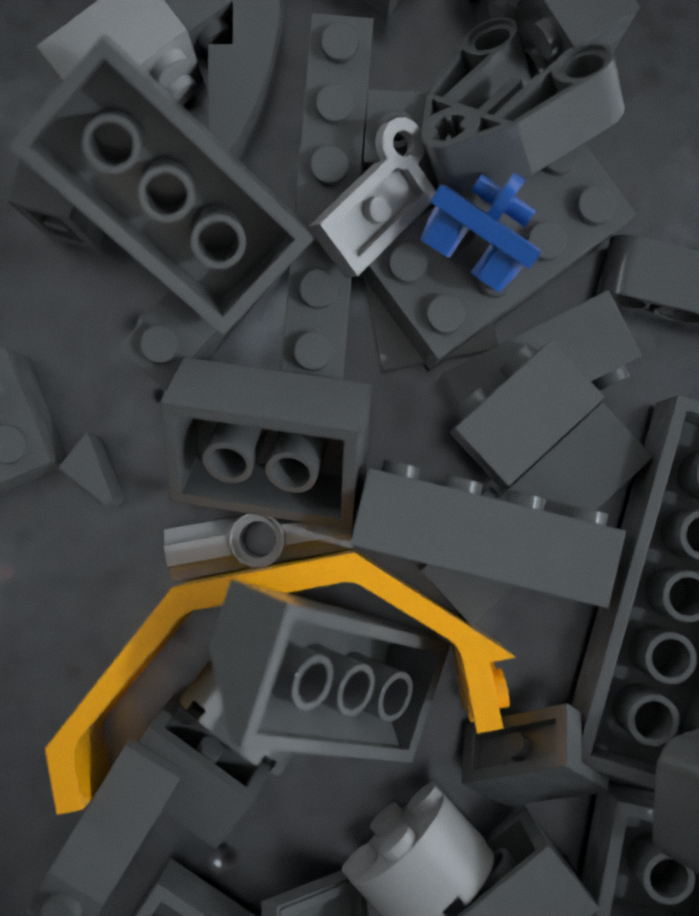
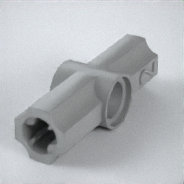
(220, 545)

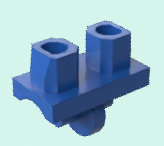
(457, 215)

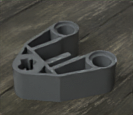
(499, 121)

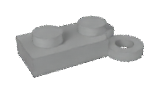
(377, 203)

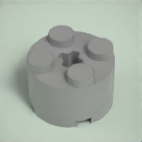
(420, 857)

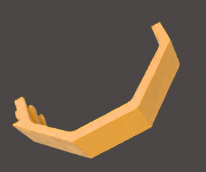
(79, 750)

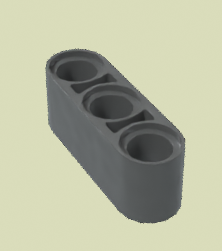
(652, 278)

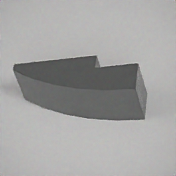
(245, 73)

